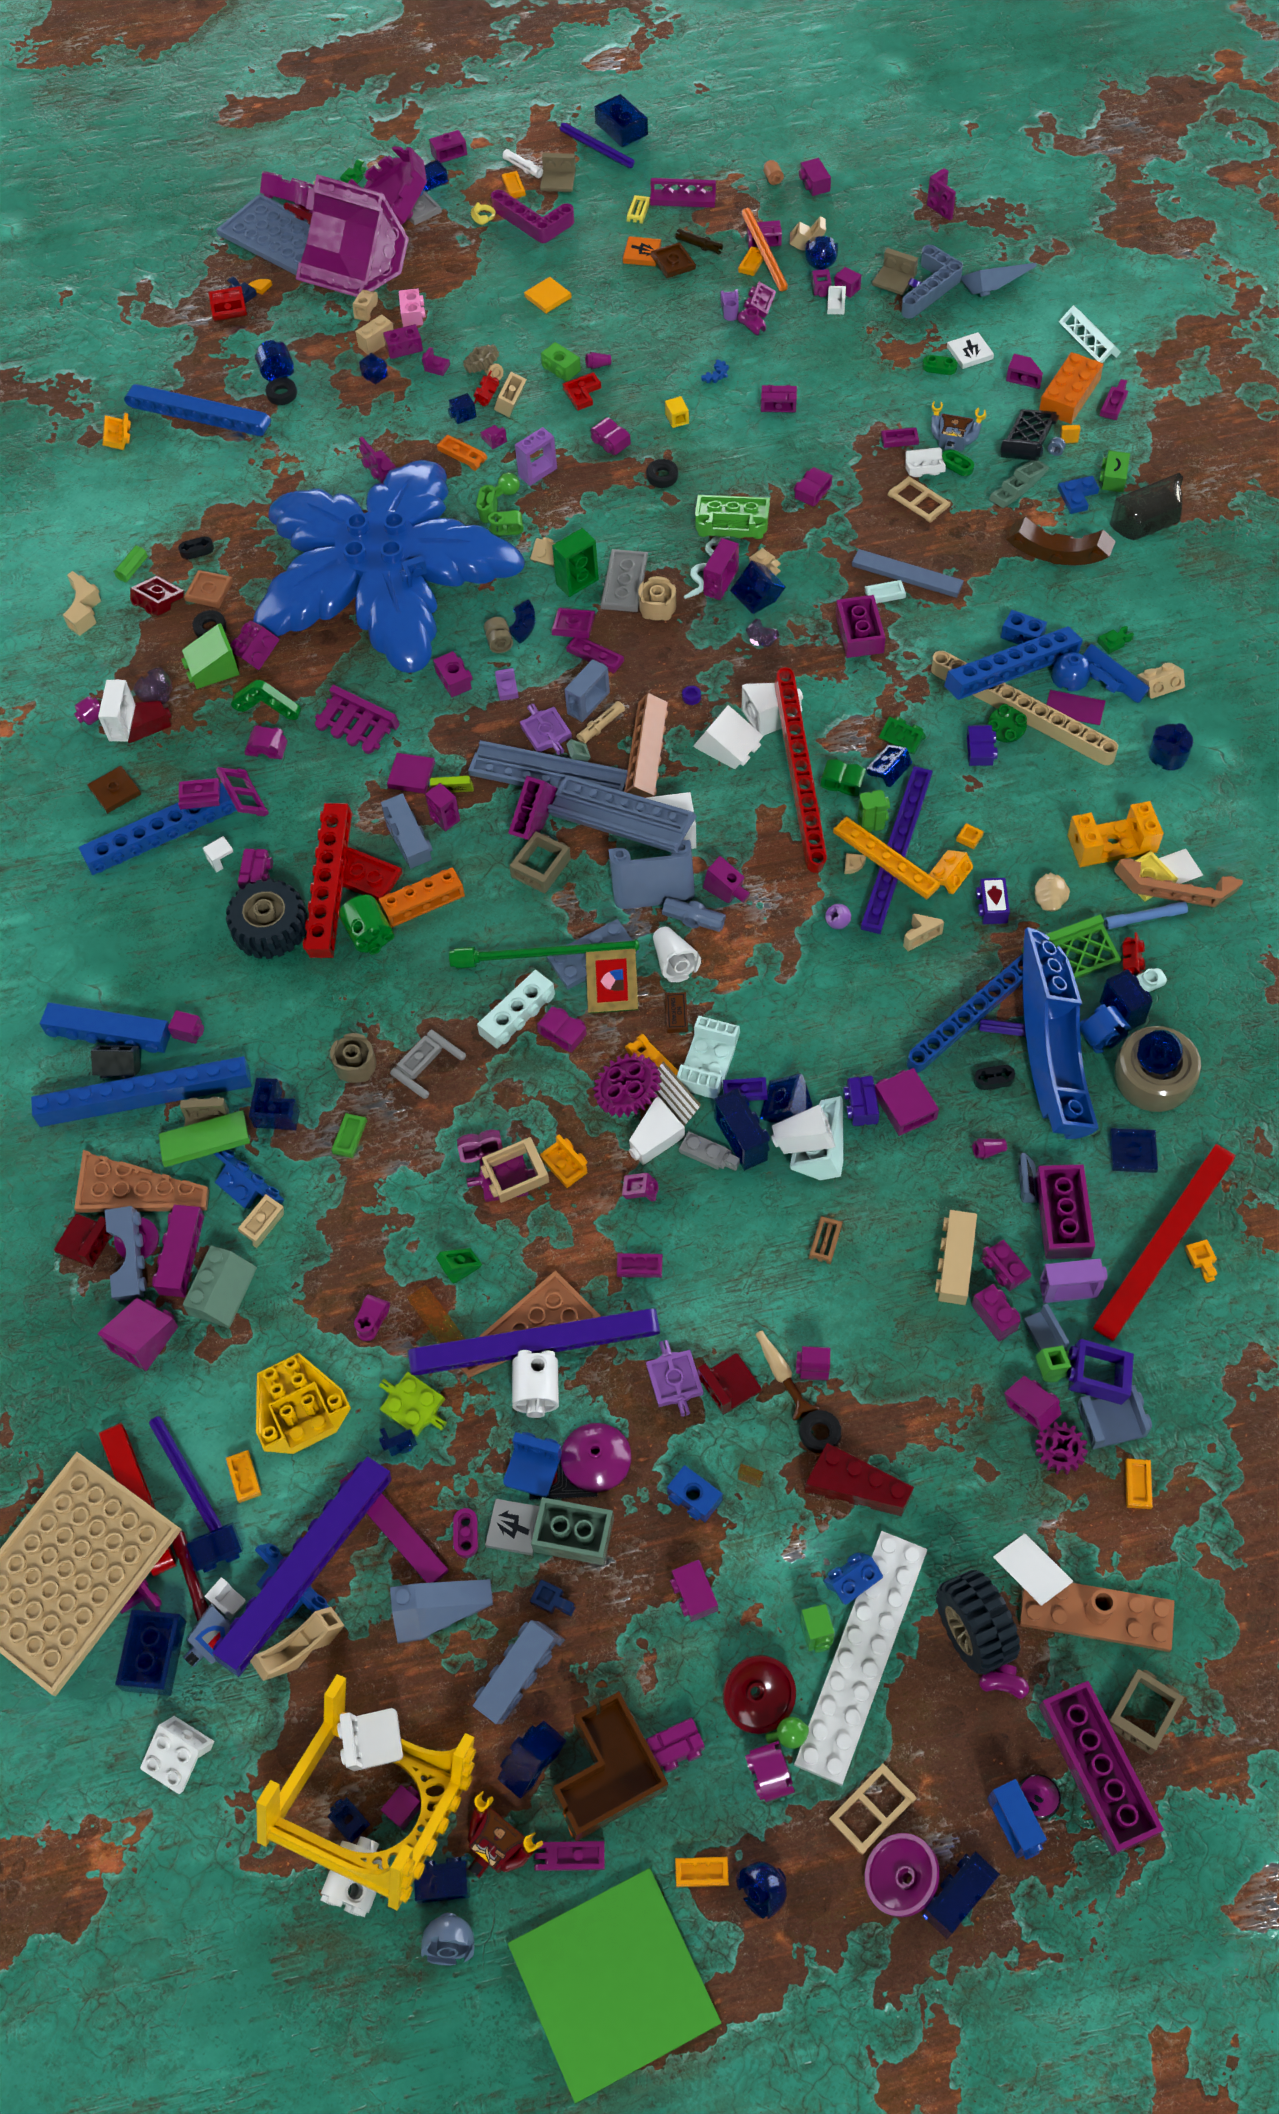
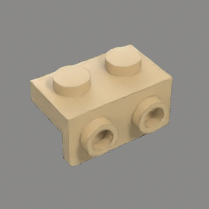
(543, 551)
(1163, 679)

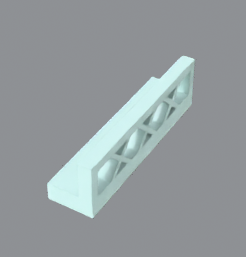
(1094, 332)

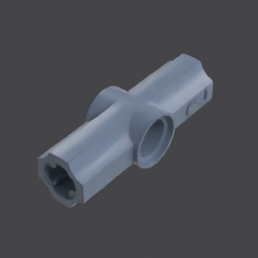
(693, 914)

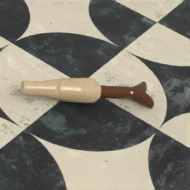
(783, 1374)

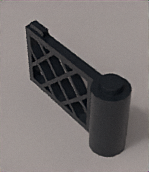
(1024, 447)

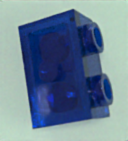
(890, 764)

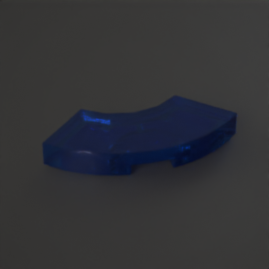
(524, 621)

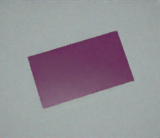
(1077, 707)

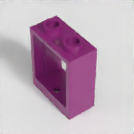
(721, 569)

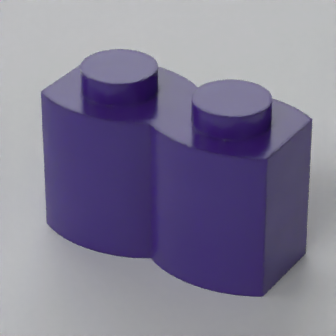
(981, 745)

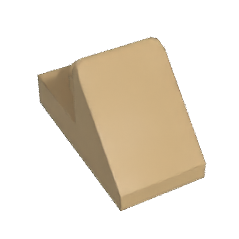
(923, 930)

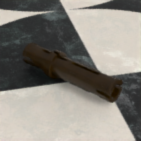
(704, 243)

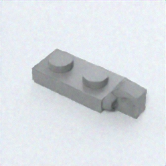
(708, 1152)

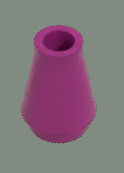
(596, 360)
(985, 1148)

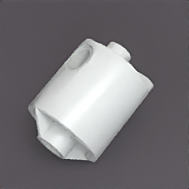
(535, 1383)
(336, 1886)

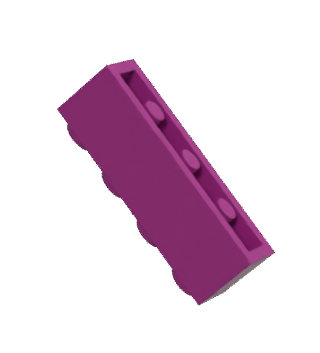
(178, 1251)

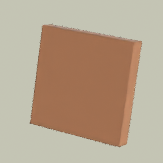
(208, 589)

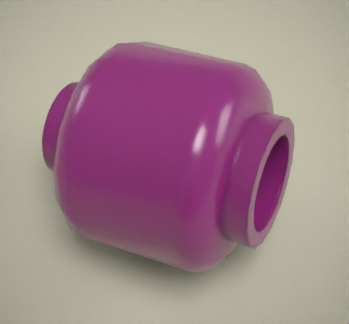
(87, 710)

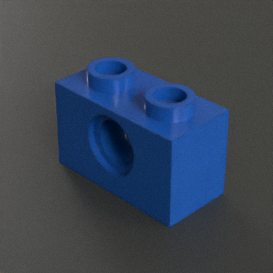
(688, 1481)

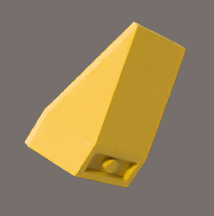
(297, 1406)

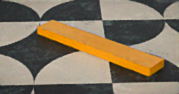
(886, 858)

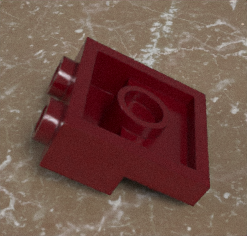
(155, 595)

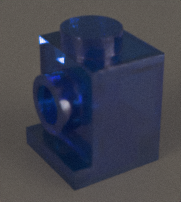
(338, 1813)

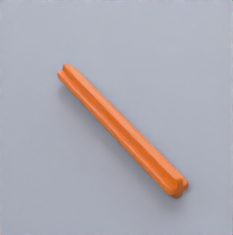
(765, 250)

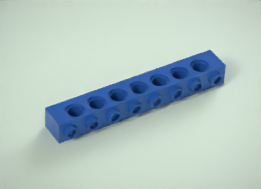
(1011, 663)
(151, 833)

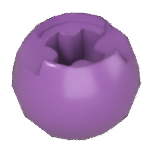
(838, 916)

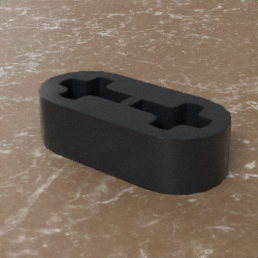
(196, 548)
(994, 1077)

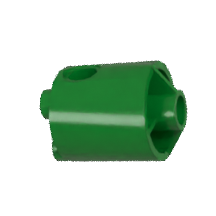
(366, 924)

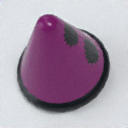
(1041, 1795)

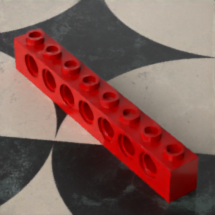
(325, 944)

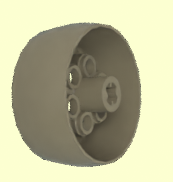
(1149, 1089)

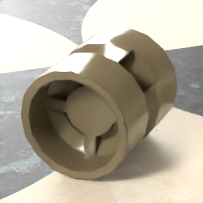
(498, 635)

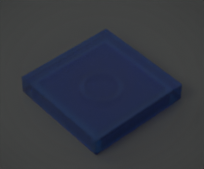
(1133, 1150)

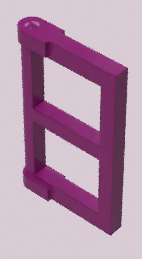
(233, 791)

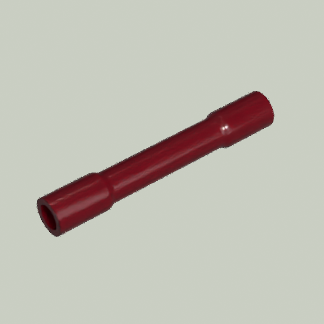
(199, 1602)

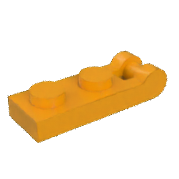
(650, 1051)

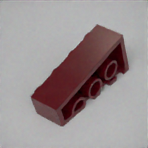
(857, 1482)

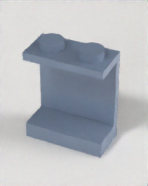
(1114, 1423)

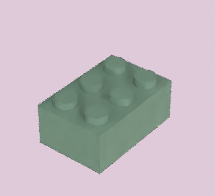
(572, 1531)

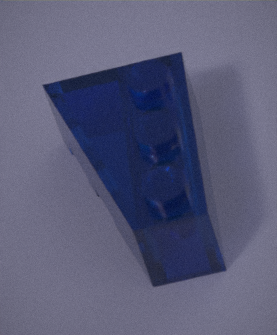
(960, 1894)

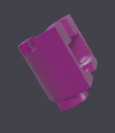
(267, 742)

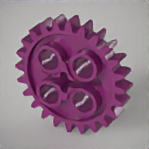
(627, 1085)

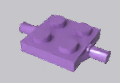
(545, 729)
(674, 1378)

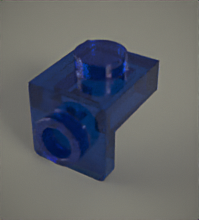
(398, 1444)

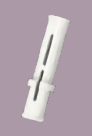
(527, 165)

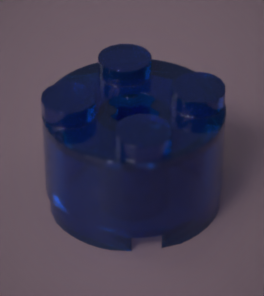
(274, 360)
(1171, 746)

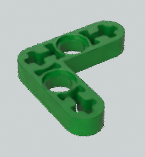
(266, 693)

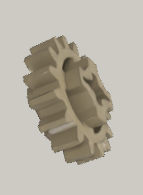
(481, 358)

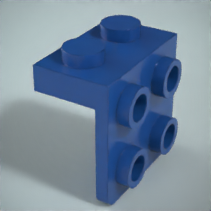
(533, 1464)

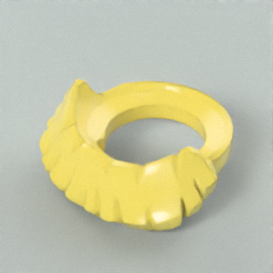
(482, 219)

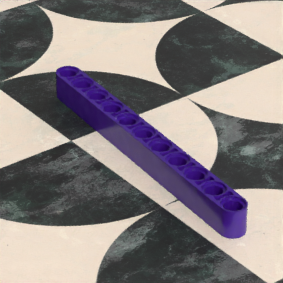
(546, 1338)

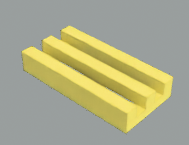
(641, 217)

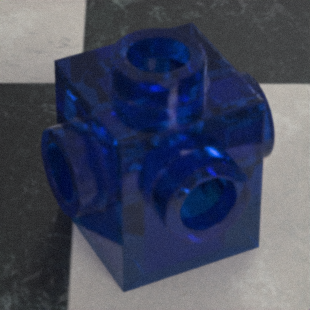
(373, 368)

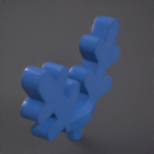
(721, 368)

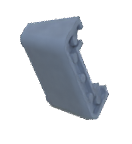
(651, 879)

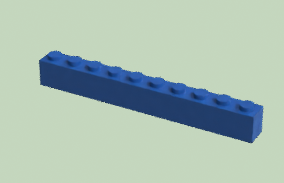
(141, 1091)

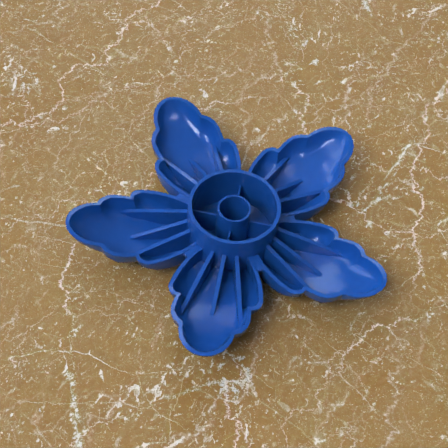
(362, 558)

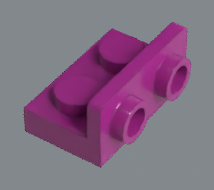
(760, 298)
(1005, 1265)

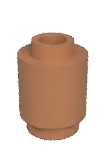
(773, 172)

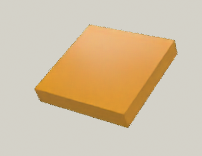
(547, 295)

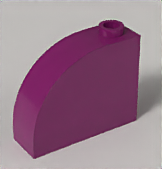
(532, 808)

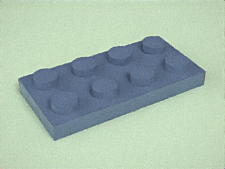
(572, 968)

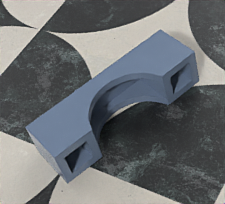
(128, 1280)

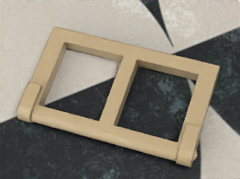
(893, 493)
(885, 1822)

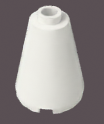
(675, 955)

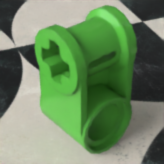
(507, 522)

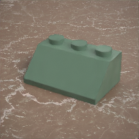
(219, 1287)

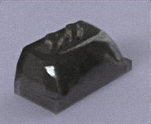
(1148, 508)

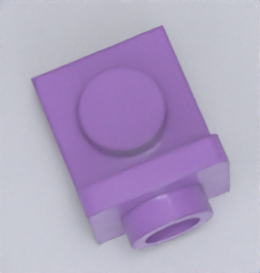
(506, 684)

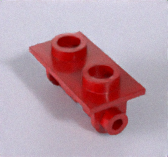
(488, 384)
(1133, 948)

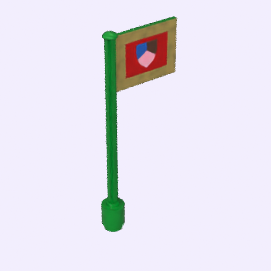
(609, 970)

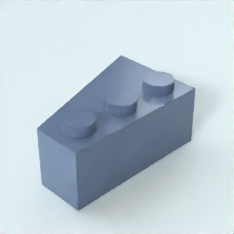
(405, 831)

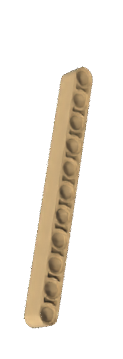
(1038, 715)

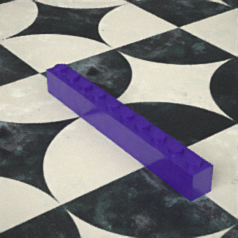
(301, 1567)

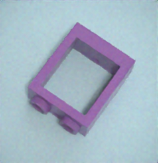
(534, 471)
(1072, 1280)

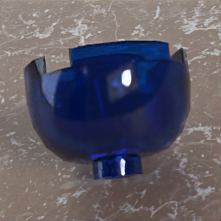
(821, 252)
(1160, 1051)
(764, 1887)

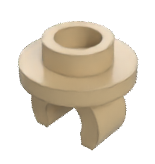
(497, 371)

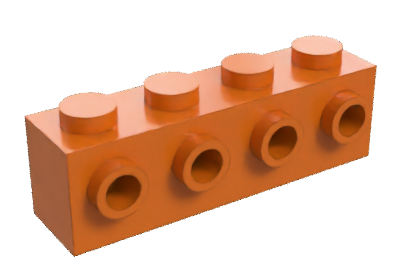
(421, 897)

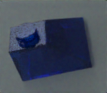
(785, 1098)

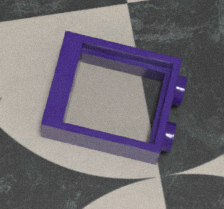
(1123, 1362)

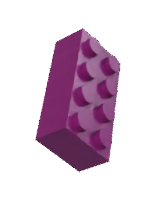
(1065, 1211)

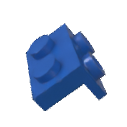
(853, 1577)

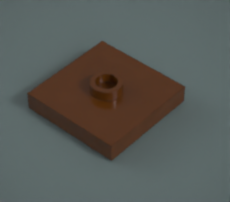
(673, 260)
(114, 789)

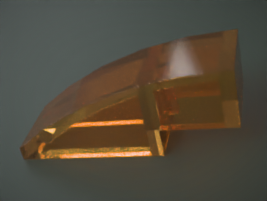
(434, 1316)

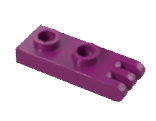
(571, 1856)

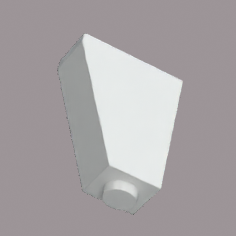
(655, 1132)
(804, 1132)

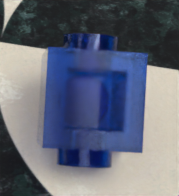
(462, 408)

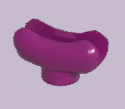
(752, 320)
(1005, 1680)

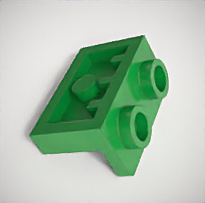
(900, 734)

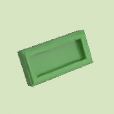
(349, 1135)

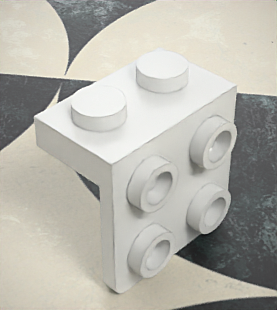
(370, 1739)

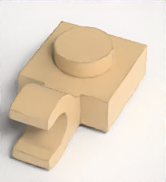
(767, 559)

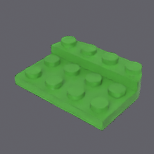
(732, 516)

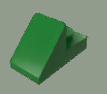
(458, 1263)

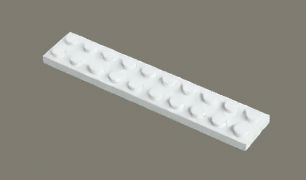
(860, 1661)

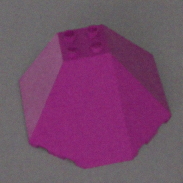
(351, 239)

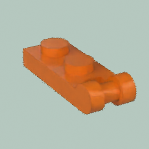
(462, 452)

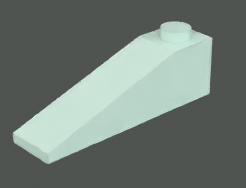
(826, 1162)

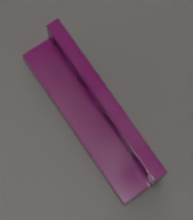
(683, 196)

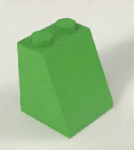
(209, 658)

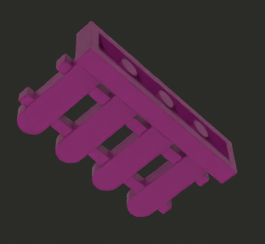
(355, 706)

